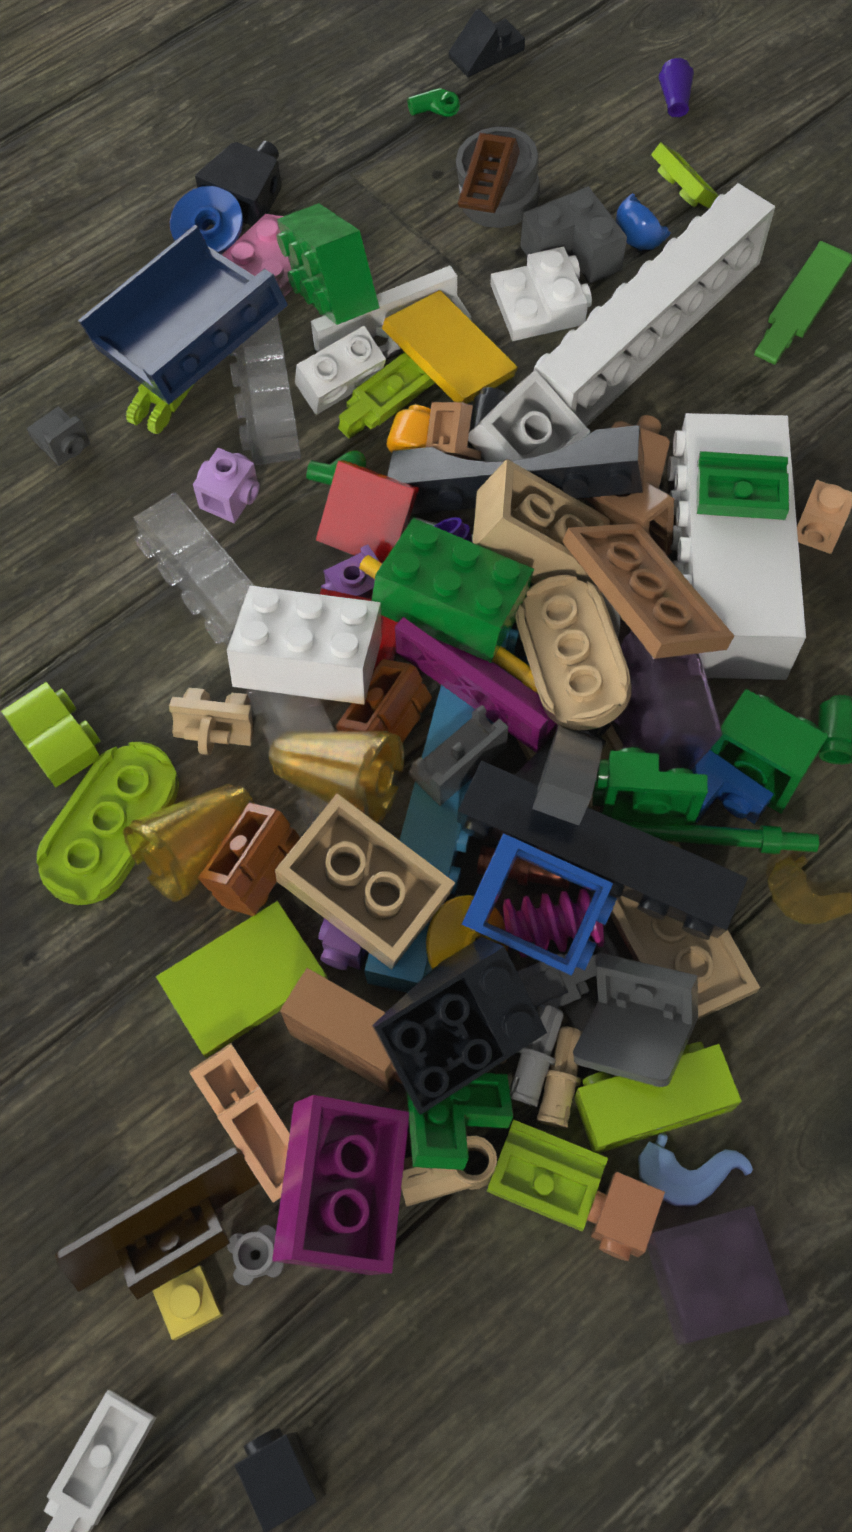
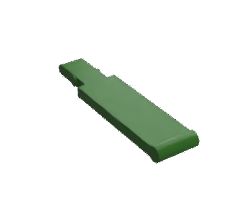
(803, 300)

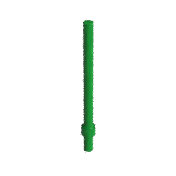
(767, 839)

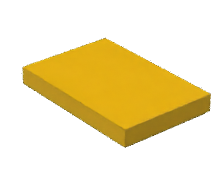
(449, 347)

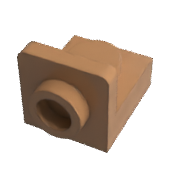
(450, 429)

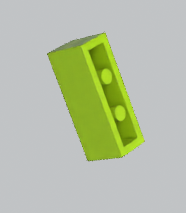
(627, 1111)

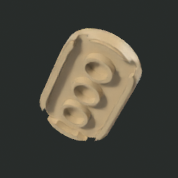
(573, 653)

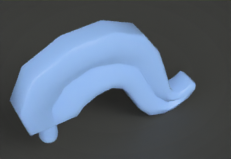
(685, 1187)

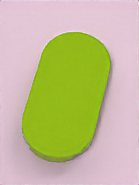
(85, 847)

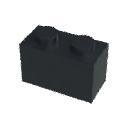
(278, 1477)

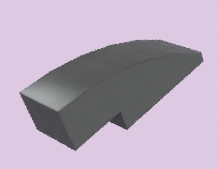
(569, 775)

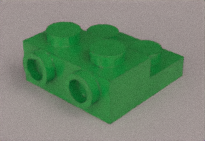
(636, 790)

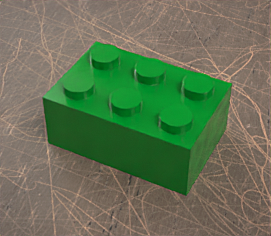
(327, 263)
(451, 589)

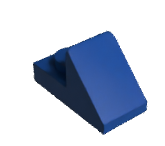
(735, 789)

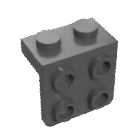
(639, 1021)

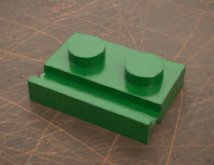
(742, 485)

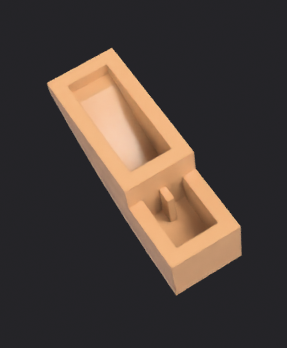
(245, 1116)

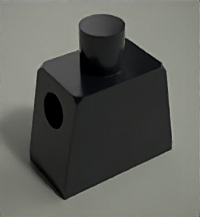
(248, 175)

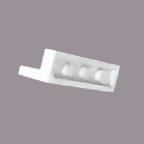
(390, 302)

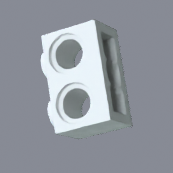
(338, 369)

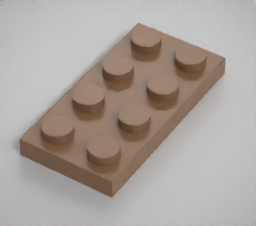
(647, 590)

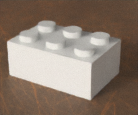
(305, 644)

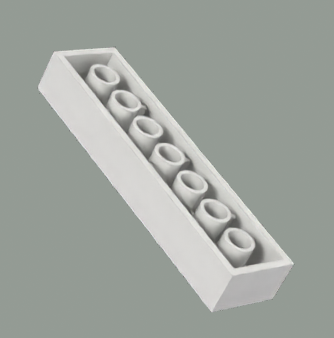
(658, 304)

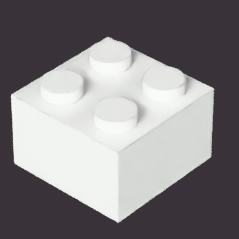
(527, 424)

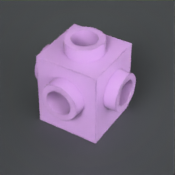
(226, 485)

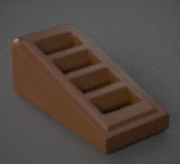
(486, 147)

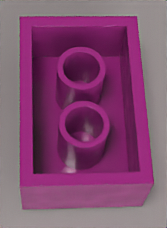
(341, 1186)

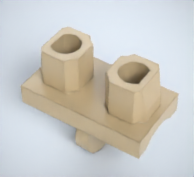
(212, 721)

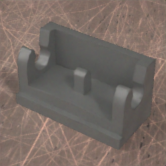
(459, 756)

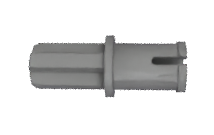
(536, 1059)

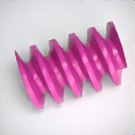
(550, 921)

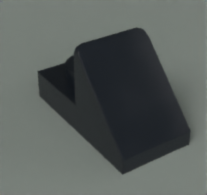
(485, 44)

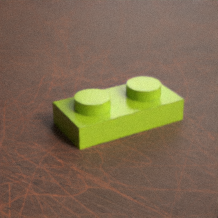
(677, 169)

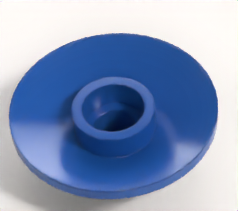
(209, 207)

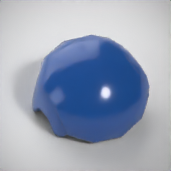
(640, 225)

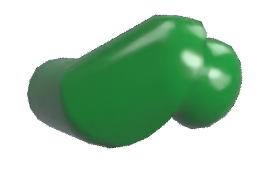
(437, 101)
(324, 472)

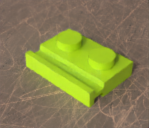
(547, 1175)

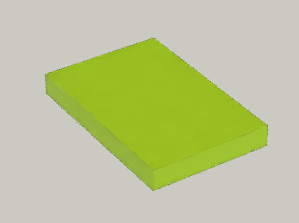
(238, 978)

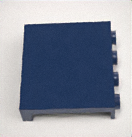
(181, 315)

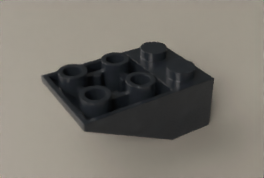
(458, 1023)

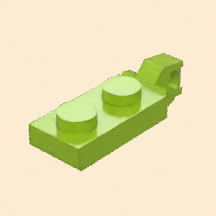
(383, 395)

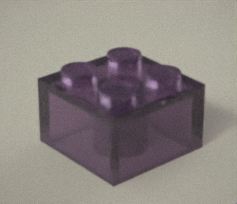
(716, 1275)

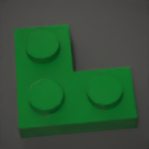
(440, 1132)

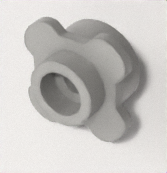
(243, 1245)

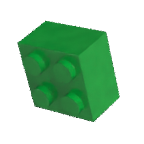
(769, 745)

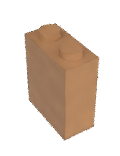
(338, 1027)

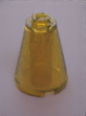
(342, 763)
(184, 837)

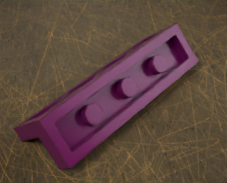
(478, 684)

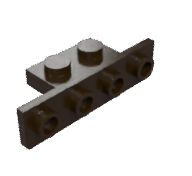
(163, 1231)

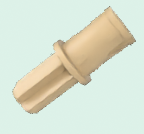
(560, 1081)

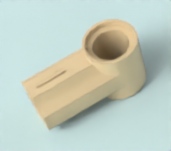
(430, 1183)

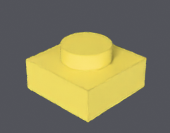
(187, 1302)

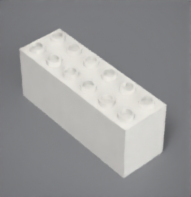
(740, 563)

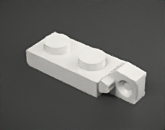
(97, 1464)

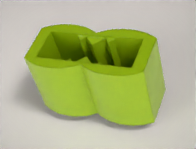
(52, 734)

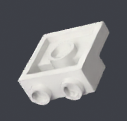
(542, 294)

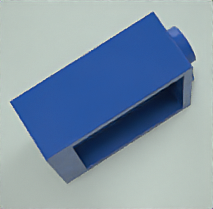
(494, 881)

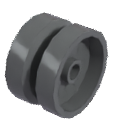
(523, 187)

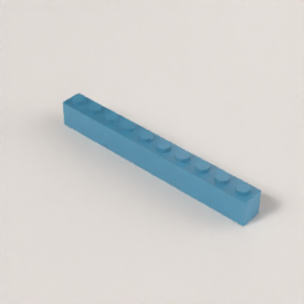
(433, 835)

